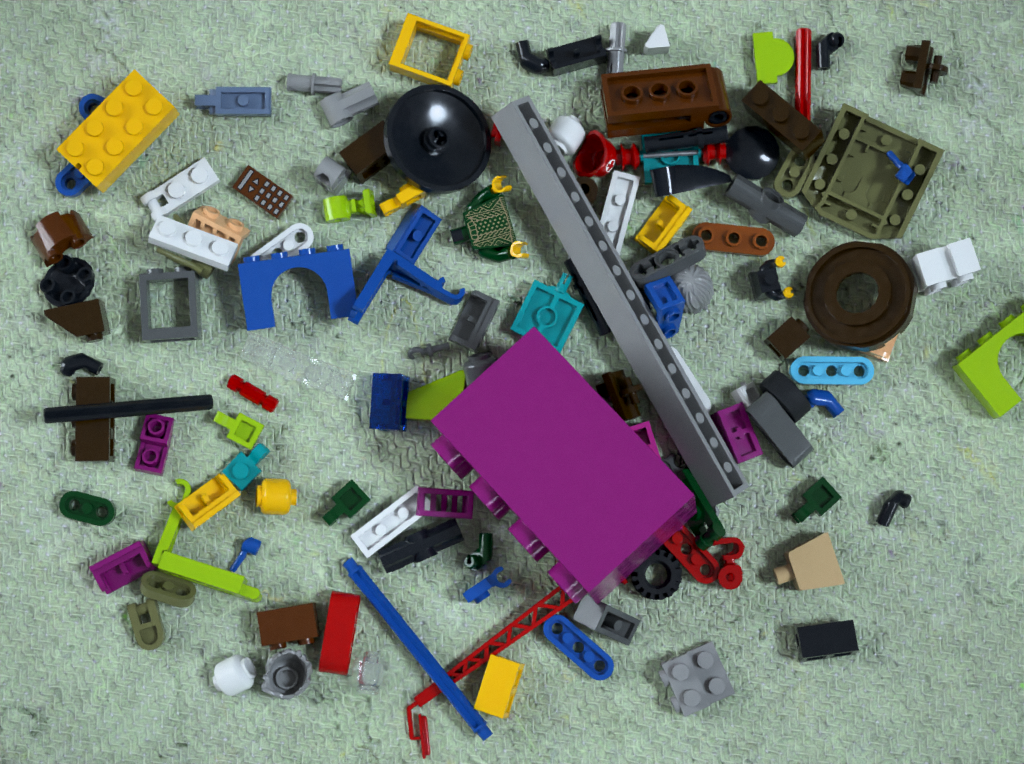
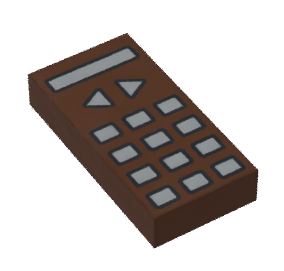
(263, 192)

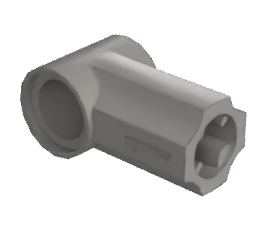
(343, 106)

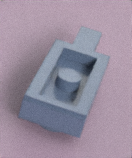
(237, 101)

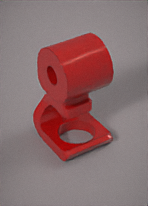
(730, 573)

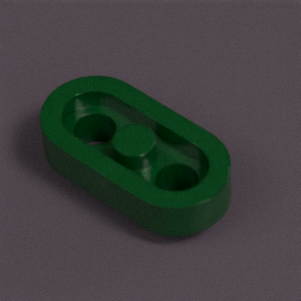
(88, 508)

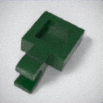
(818, 498)
(348, 500)

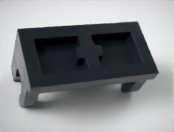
(576, 55)
(826, 641)

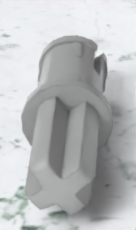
(616, 47)
(313, 84)

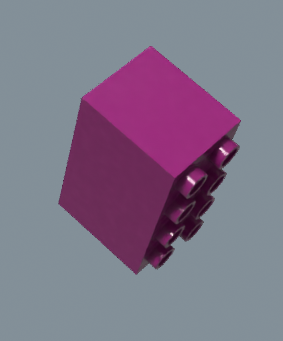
(562, 468)

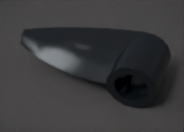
(685, 178)

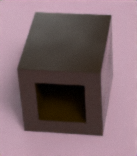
(788, 338)

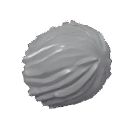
(695, 288)
(287, 674)

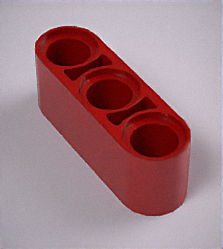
(339, 633)

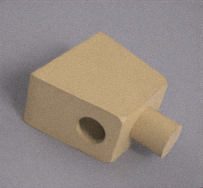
(811, 565)

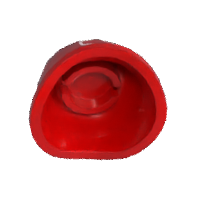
(595, 157)

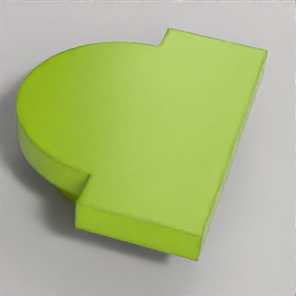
(772, 57)

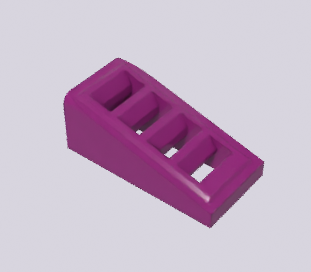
(467, 503)

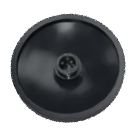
(437, 139)

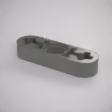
(682, 247)

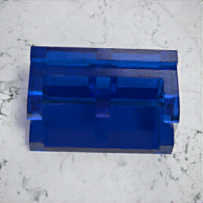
(389, 402)

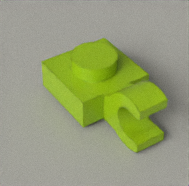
(242, 430)

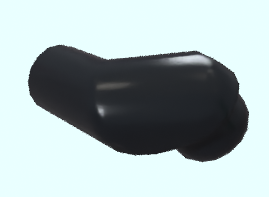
(826, 47)
(530, 61)
(79, 361)
(890, 506)

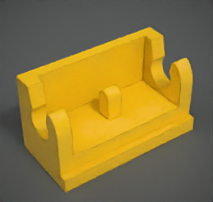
(663, 224)
(207, 501)
(499, 686)

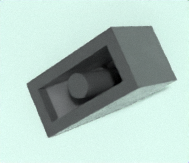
(606, 620)

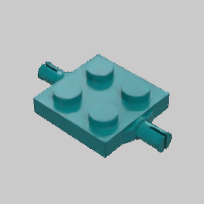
(549, 311)

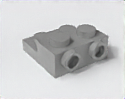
(696, 679)

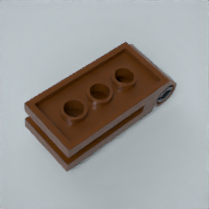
(664, 100)

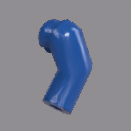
(825, 399)

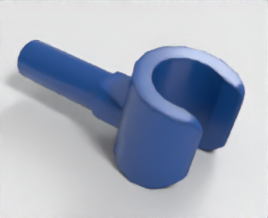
(905, 173)
(250, 546)

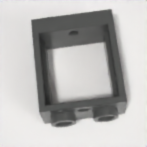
(170, 334)

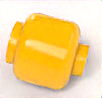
(275, 496)

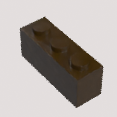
(783, 120)
(94, 438)

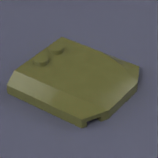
(857, 182)

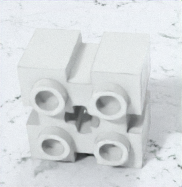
(944, 265)

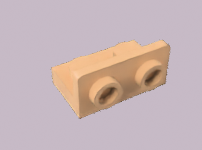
(211, 221)

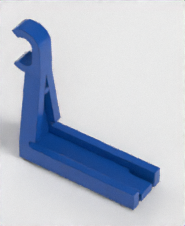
(406, 273)

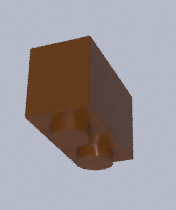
(288, 625)

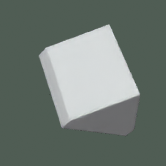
(657, 42)
(746, 394)

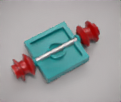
(656, 160)

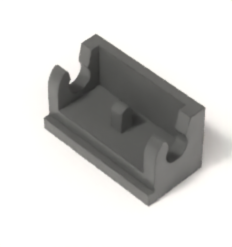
(474, 321)

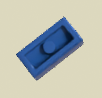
(413, 232)

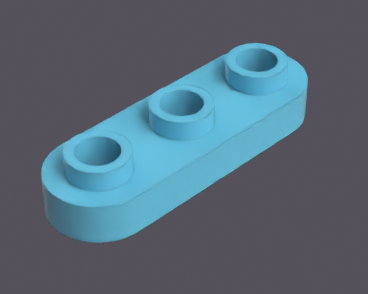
(843, 368)

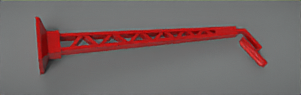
(433, 690)

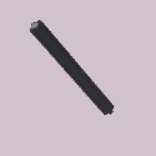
(127, 408)

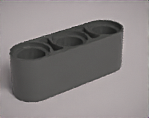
(779, 429)

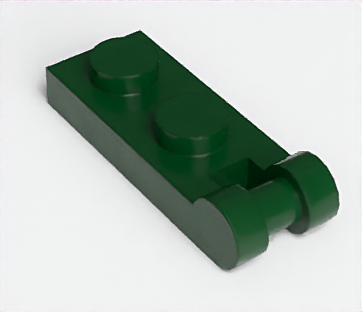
(704, 516)

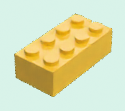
(118, 131)

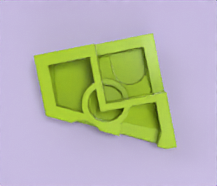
(432, 398)

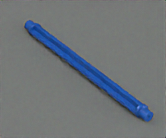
(417, 649)

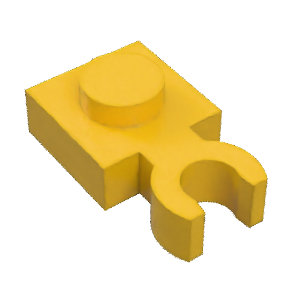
(407, 196)

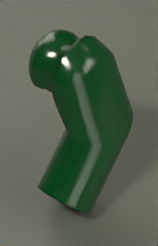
(482, 555)

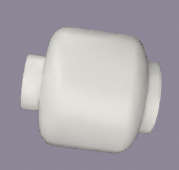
(567, 134)
(234, 675)

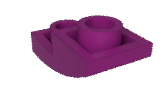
(154, 444)

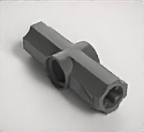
(766, 205)

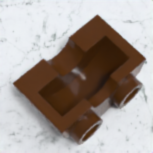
(58, 234)

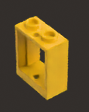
(405, 40)

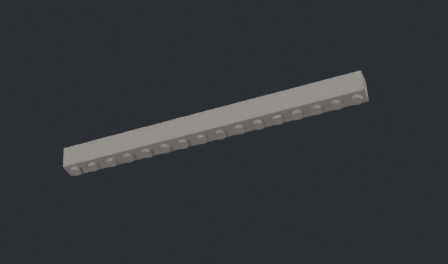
(619, 301)

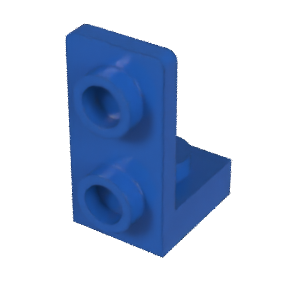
(667, 303)

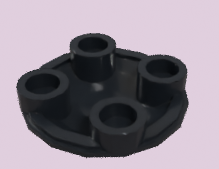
(752, 152)
(68, 281)

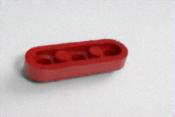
(696, 557)

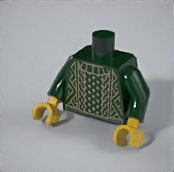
(489, 225)

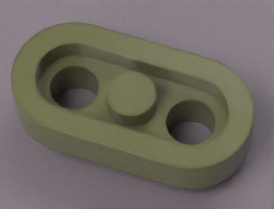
(793, 174)
(167, 589)

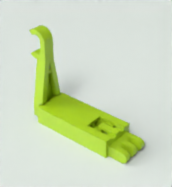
(193, 570)

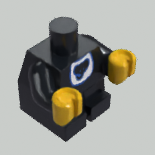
(766, 283)

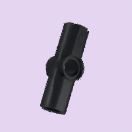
(420, 545)

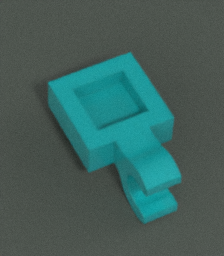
(244, 468)

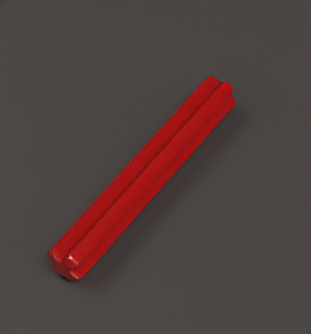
(803, 72)

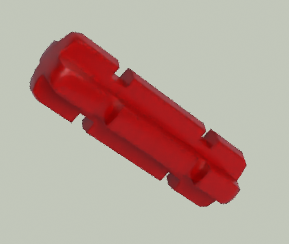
(252, 393)

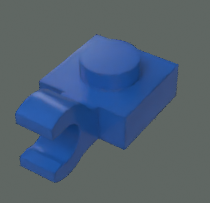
(480, 590)

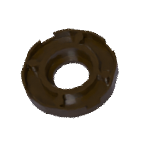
(874, 326)

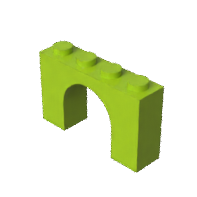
(981, 370)

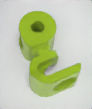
(340, 209)

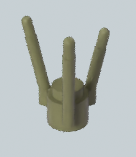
(199, 267)

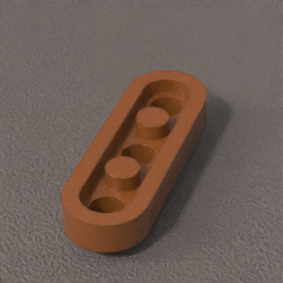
(746, 239)

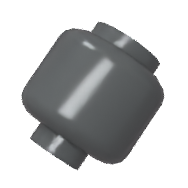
(477, 365)

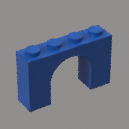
(259, 276)

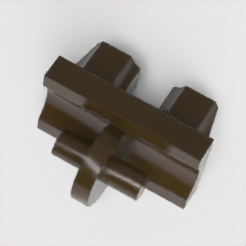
(922, 56)
(621, 393)

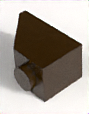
(83, 319)

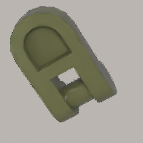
(149, 634)

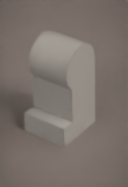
(332, 175)

